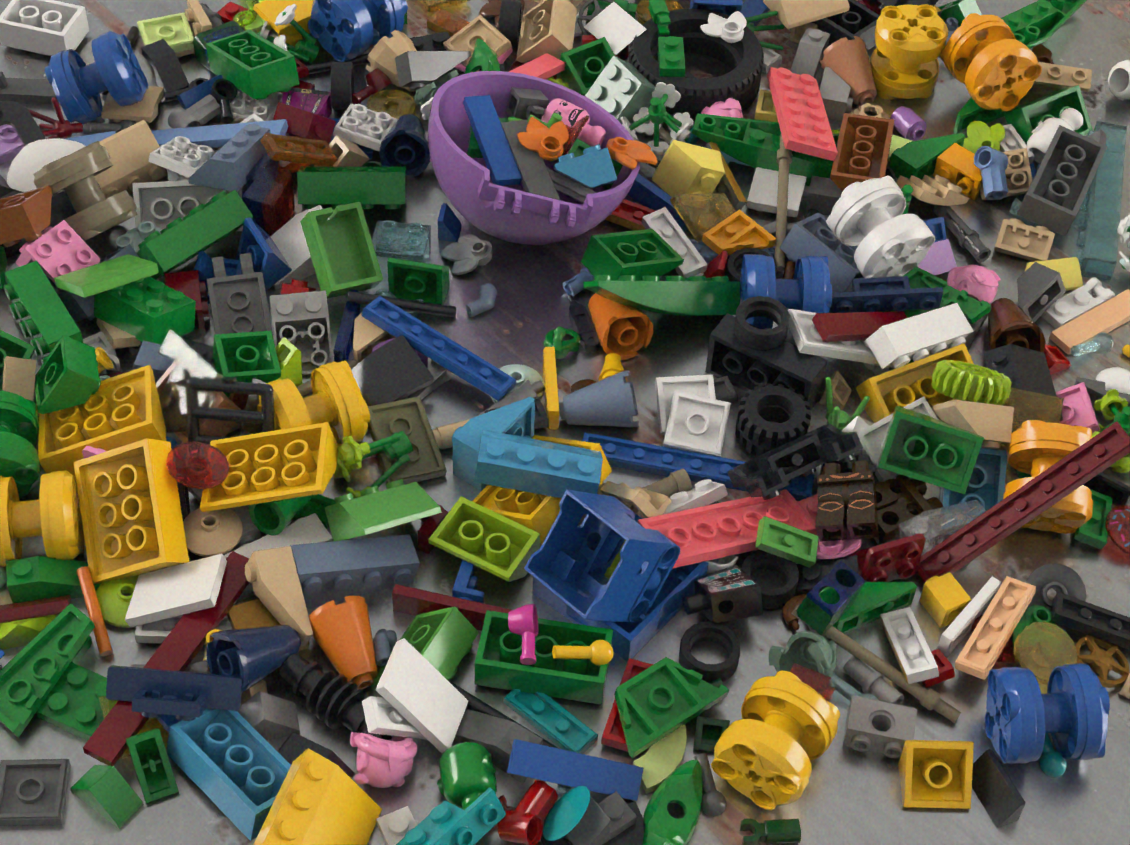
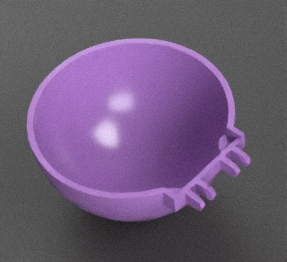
(509, 210)

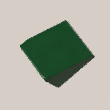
(708, 732)

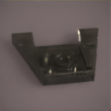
(188, 365)

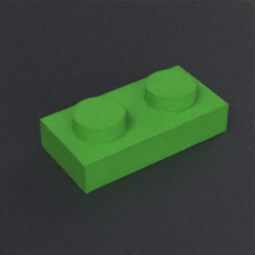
(787, 542)

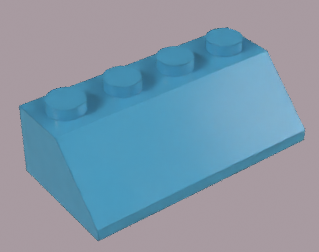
(536, 465)
(230, 765)

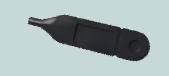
(583, 326)

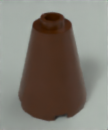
(1012, 326)

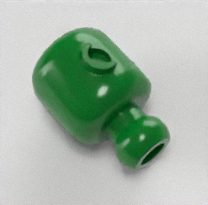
(466, 773)

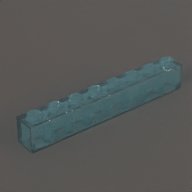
(1103, 208)

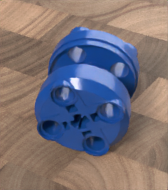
(352, 26)
(80, 85)
(806, 292)
(1071, 711)

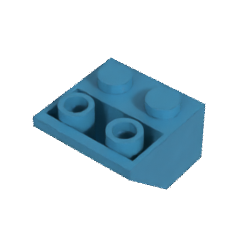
(590, 169)

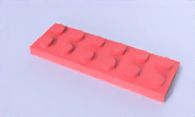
(801, 113)
(726, 526)

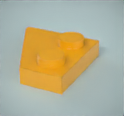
(737, 233)

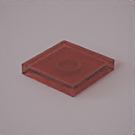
(279, 202)

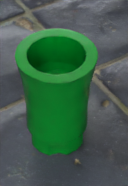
(275, 515)

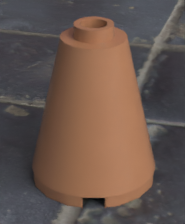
(852, 64)

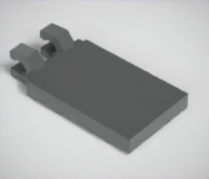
(238, 300)

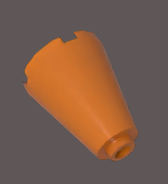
(620, 327)
(346, 639)

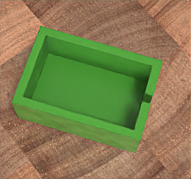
(341, 249)

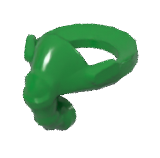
(562, 347)

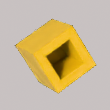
(943, 599)

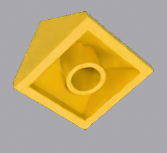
(936, 774)

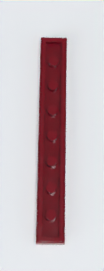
(1026, 503)
(173, 654)

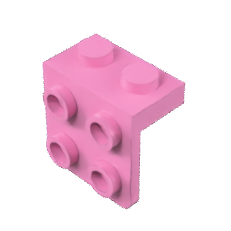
(58, 251)

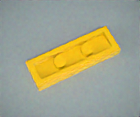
(551, 388)

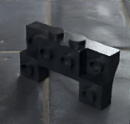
(799, 457)

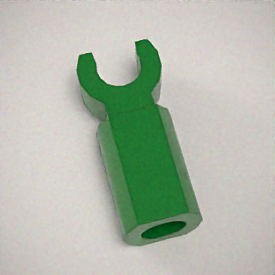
(660, 15)

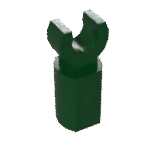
(771, 831)

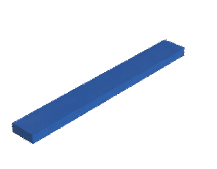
(664, 460)

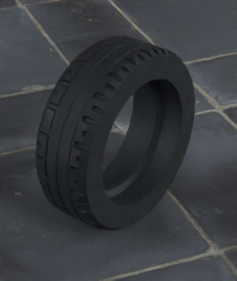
(743, 57)

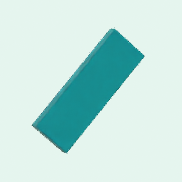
(552, 720)

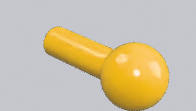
(599, 652)

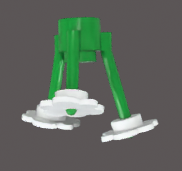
(303, 50)

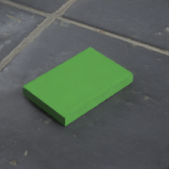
(106, 275)

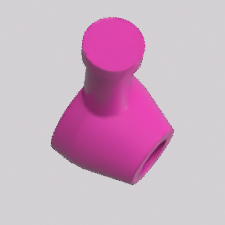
(525, 623)

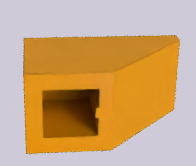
(959, 168)

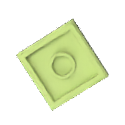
(171, 28)

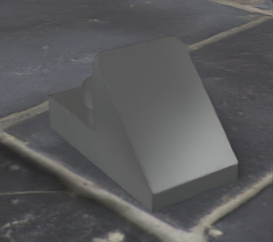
(602, 821)

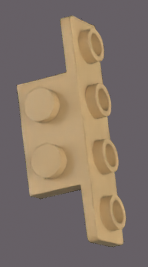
(1059, 76)

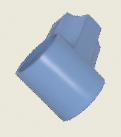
(992, 167)

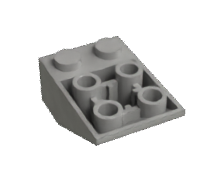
(306, 324)

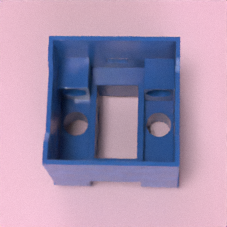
(578, 557)

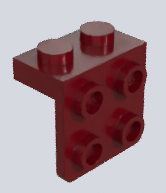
(891, 559)

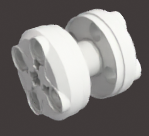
(873, 220)

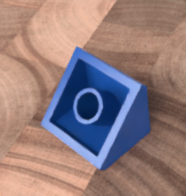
(264, 253)

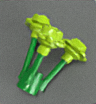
(351, 456)

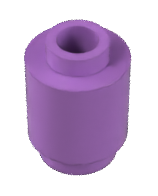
(908, 123)

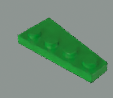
(38, 667)

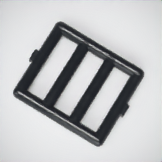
(226, 385)

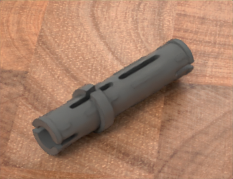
(978, 248)

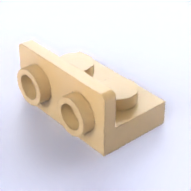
(1024, 240)
(639, 500)

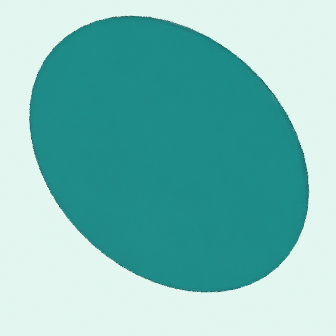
(566, 813)

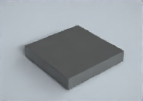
(33, 791)

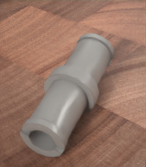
(872, 681)

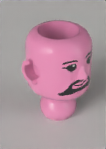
(570, 115)

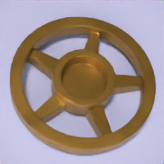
(1102, 661)

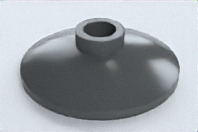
(1058, 577)

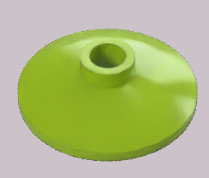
(113, 603)

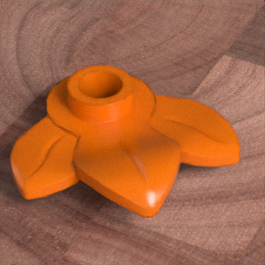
(544, 140)
(630, 152)

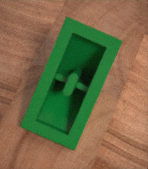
(152, 765)
(108, 794)

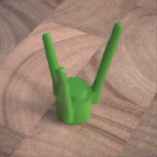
(838, 417)

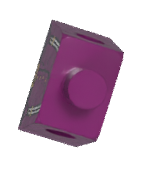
(309, 100)

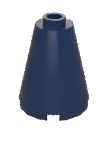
(406, 146)
(251, 652)

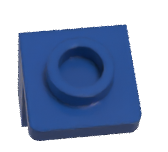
(466, 584)

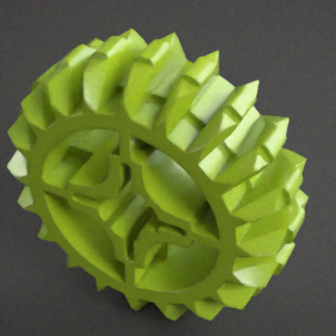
(970, 382)

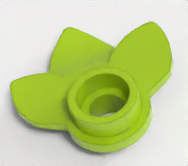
(981, 135)

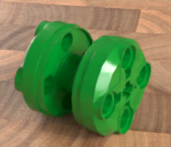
(17, 439)

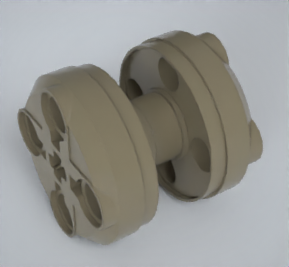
(76, 177)

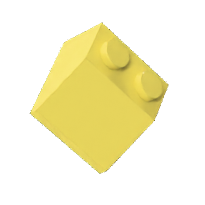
(689, 169)

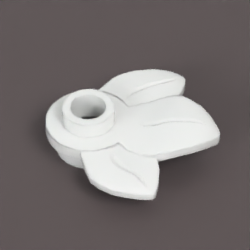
(728, 29)

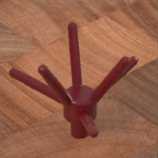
(60, 129)

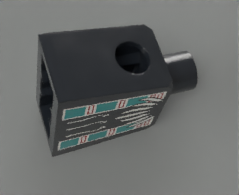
(725, 596)

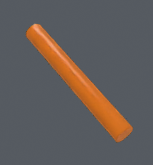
(94, 611)

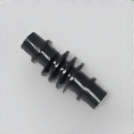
(327, 696)

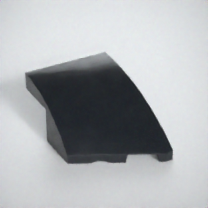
(391, 373)

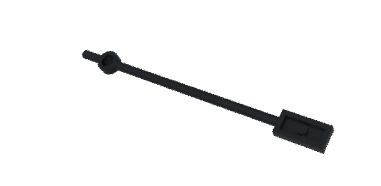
(423, 43)

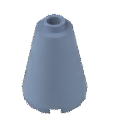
(603, 403)

